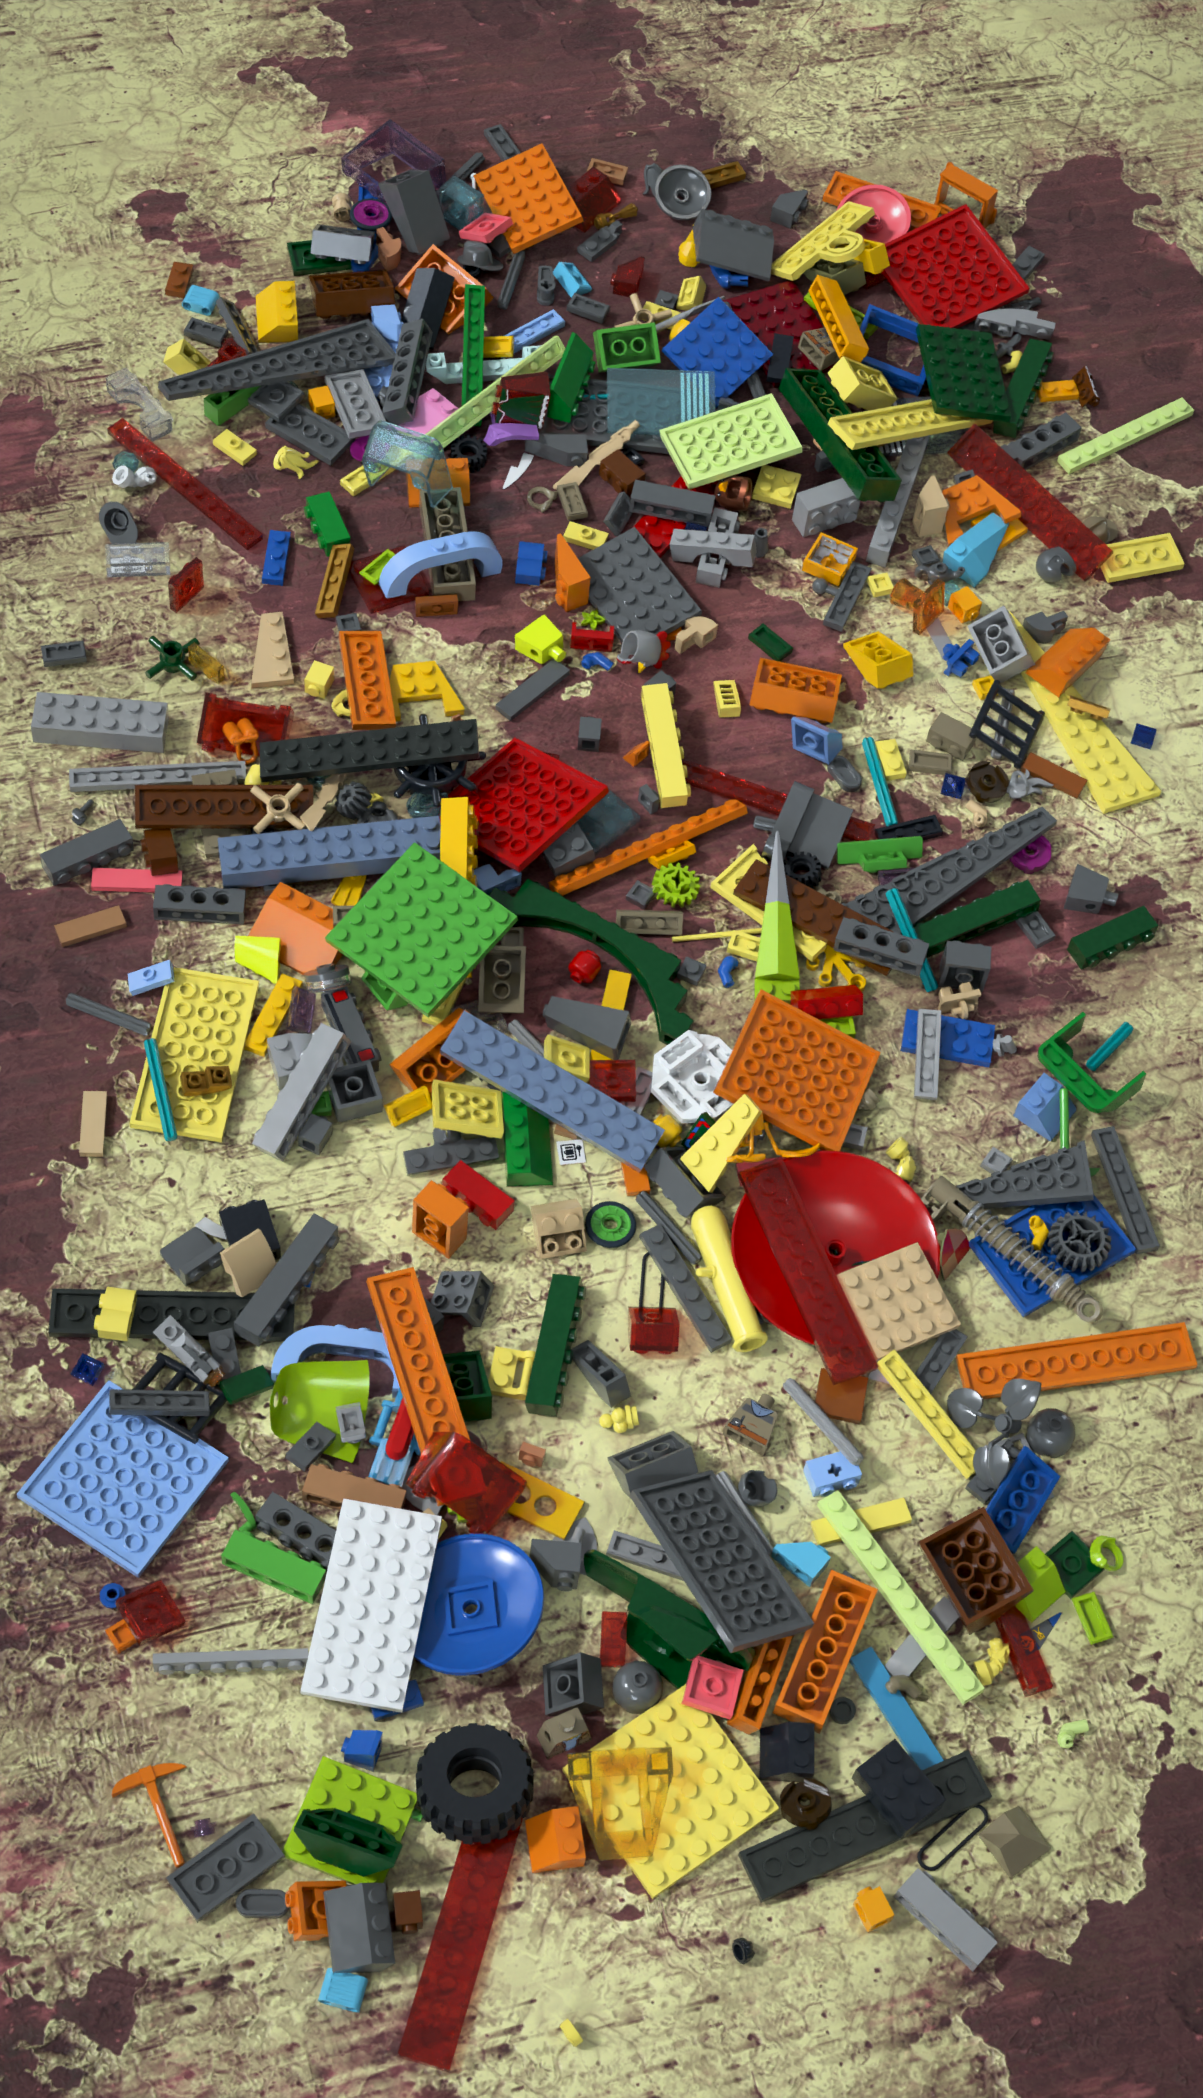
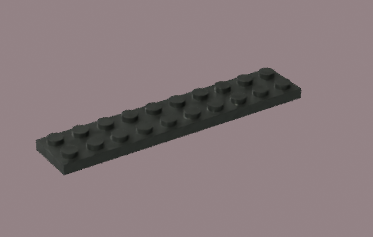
(369, 750)
(197, 1312)
(853, 1832)

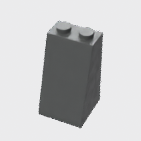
(415, 209)

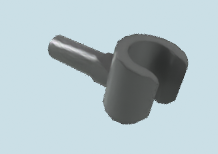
(78, 814)

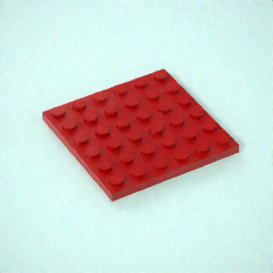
(951, 271)
(526, 802)

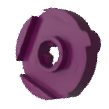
(1035, 862)

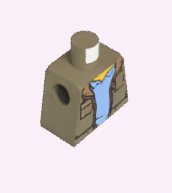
(565, 1733)

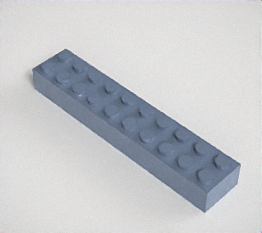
(323, 852)
(551, 1091)

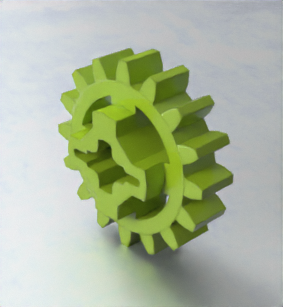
(686, 884)

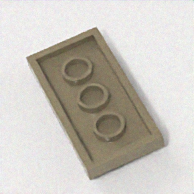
(211, 836)

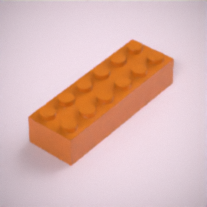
(825, 1651)

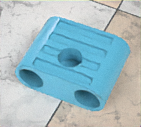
(200, 300)
(343, 1990)

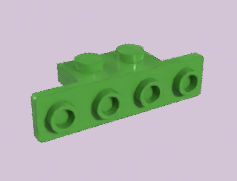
(880, 853)

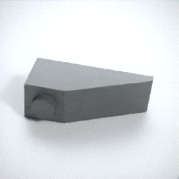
(560, 448)
(601, 1373)

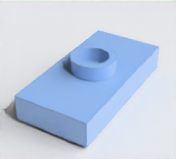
(151, 977)

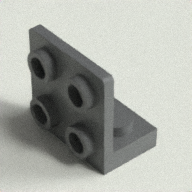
(463, 1294)

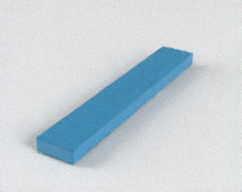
(895, 1710)

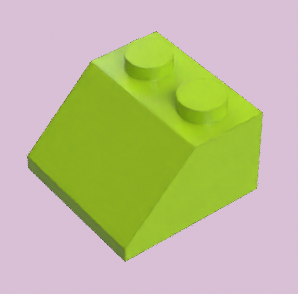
(1045, 1582)

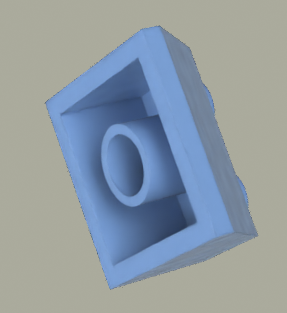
(815, 739)
(1041, 1107)

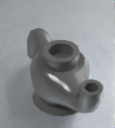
(938, 571)

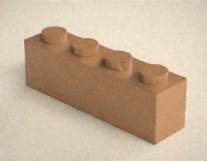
(330, 1487)

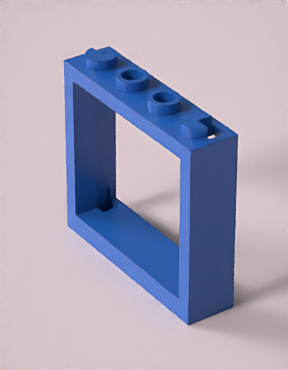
(894, 323)

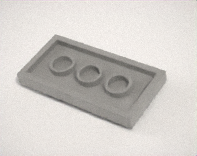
(354, 402)

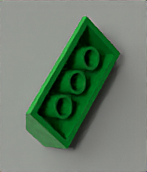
(570, 380)
(525, 1145)

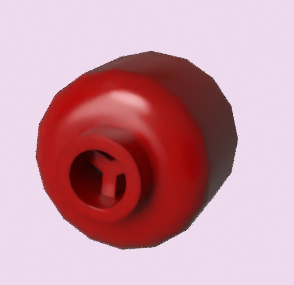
(584, 966)

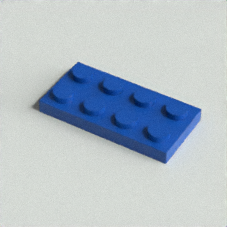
(959, 1039)

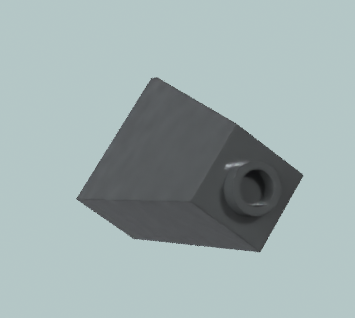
(589, 1024)

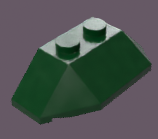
(347, 1841)

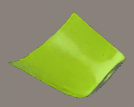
(313, 1395)

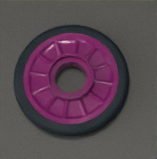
(370, 205)

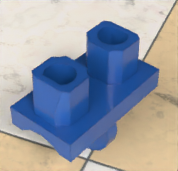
(955, 656)

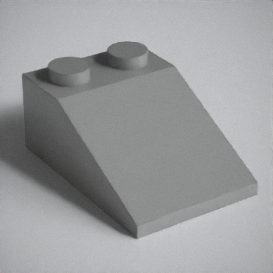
(285, 1054)

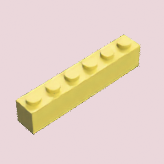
(664, 745)

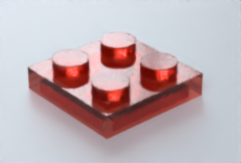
(185, 584)
(614, 1078)
(150, 1612)

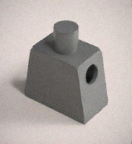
(1088, 891)

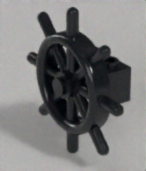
(433, 778)

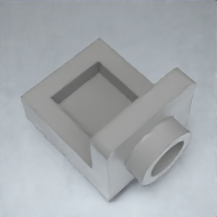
(351, 1422)

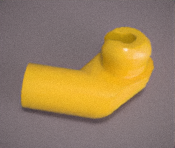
(1039, 1231)

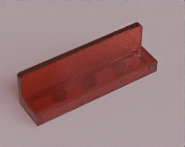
(1023, 1652)

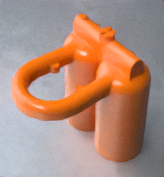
(240, 733)

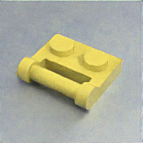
(504, 1369)

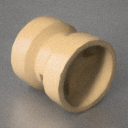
(342, 205)

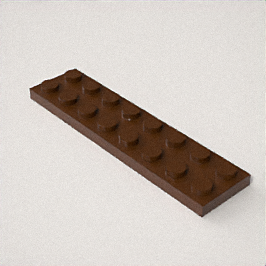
(211, 806)
(809, 909)

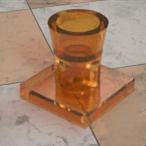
(925, 604)

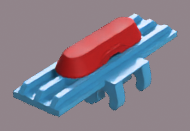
(397, 1450)

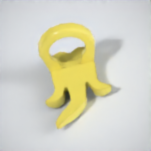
(293, 460)

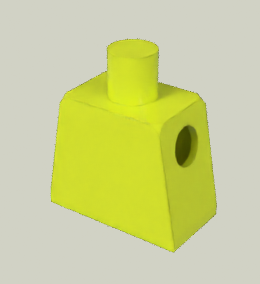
(540, 641)

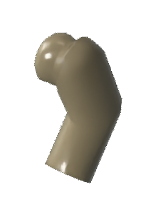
(903, 1682)

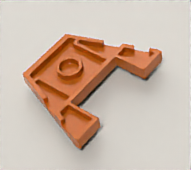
(973, 499)

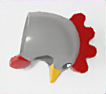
(646, 648)

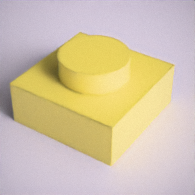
(880, 584)

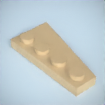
(272, 654)

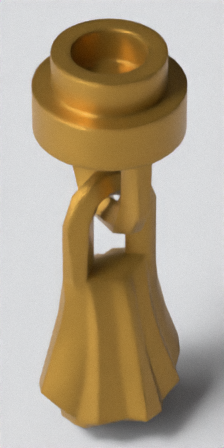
(601, 221)

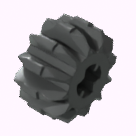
(353, 800)

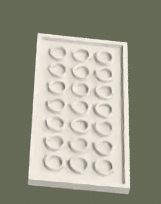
(371, 1606)

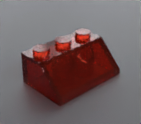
(593, 195)

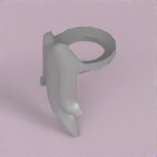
(1022, 787)

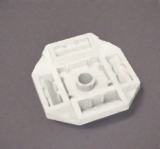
(677, 1069)

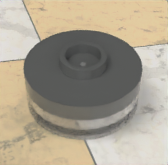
(327, 978)

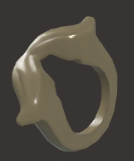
(552, 495)

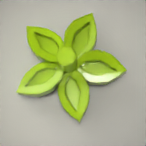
(592, 619)

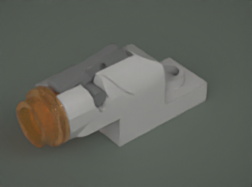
(190, 1352)

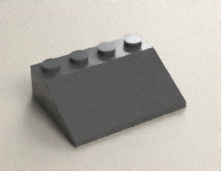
(733, 244)

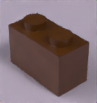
(620, 472)
(160, 851)

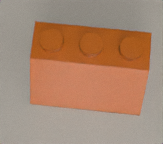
(459, 476)

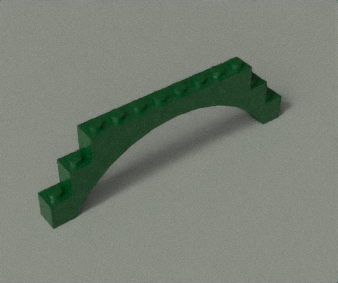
(645, 961)

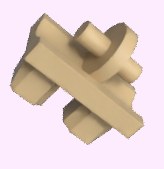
(959, 1003)

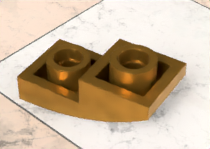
(206, 1082)

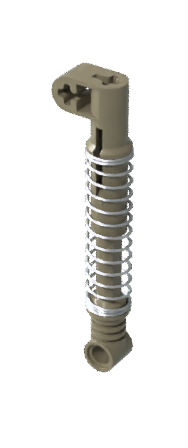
(1009, 1245)

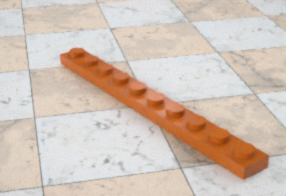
(646, 848)

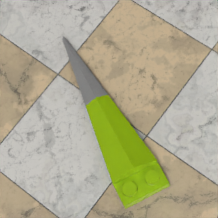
(777, 958)

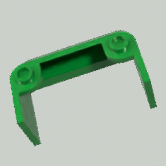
(1057, 1058)

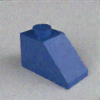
(363, 1748)

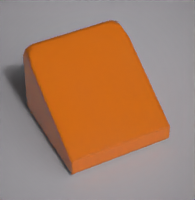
(637, 754)

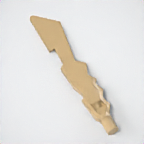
(616, 442)
(328, 793)

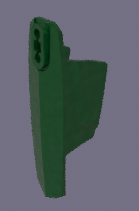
(662, 1625)

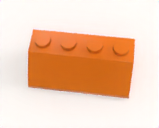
(1068, 659)
(423, 1060)

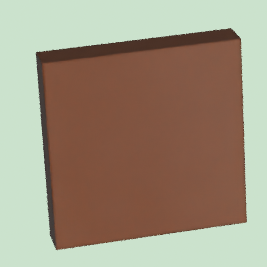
(841, 1400)

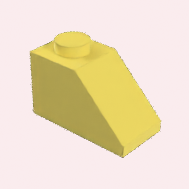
(184, 358)

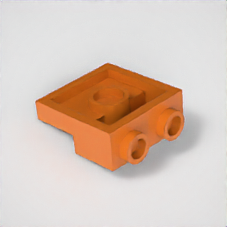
(308, 1909)

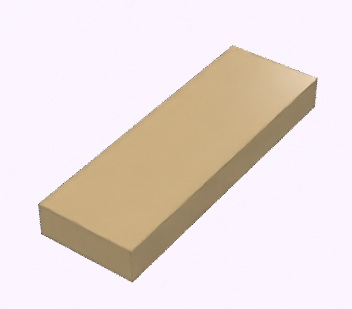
(93, 1124)

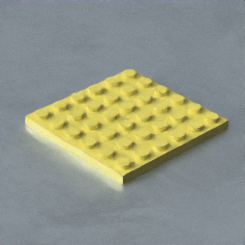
(708, 1802)

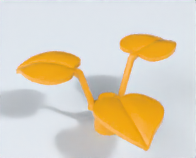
(757, 1130)

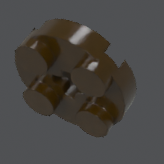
(983, 791)
(810, 1815)

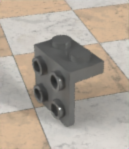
(192, 1255)

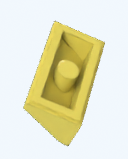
(691, 293)

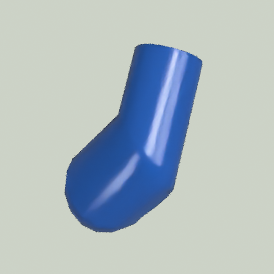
(594, 659)
(725, 968)

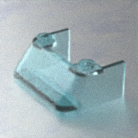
(408, 452)

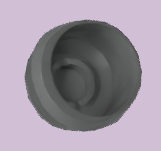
(1050, 564)

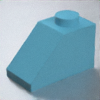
(802, 1560)

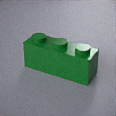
(326, 521)

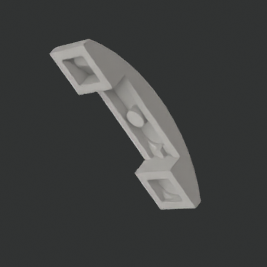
(910, 1654)

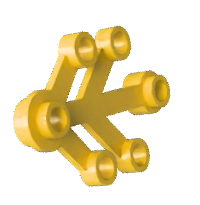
(836, 958)

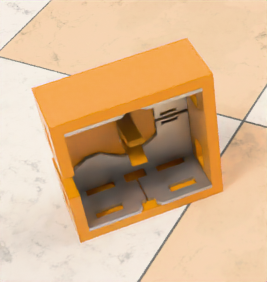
(823, 553)

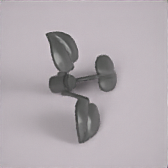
(964, 1406)

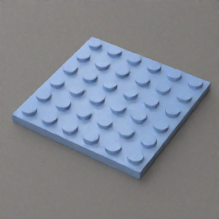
(121, 1482)

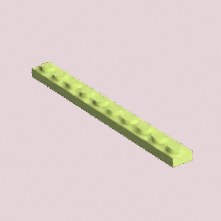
(481, 404)
(901, 1597)

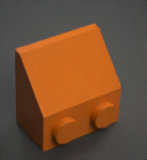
(555, 1840)

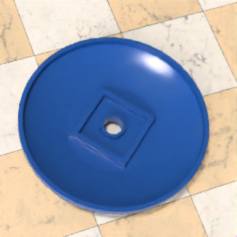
(508, 1598)

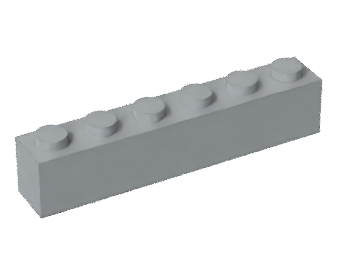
(301, 1092)

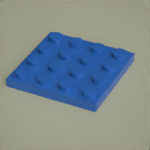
(718, 344)

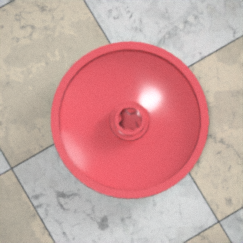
(891, 212)

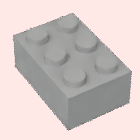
(824, 507)
(1001, 644)

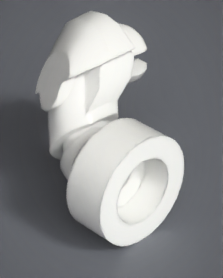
(125, 477)

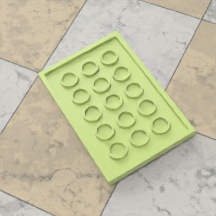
(730, 441)

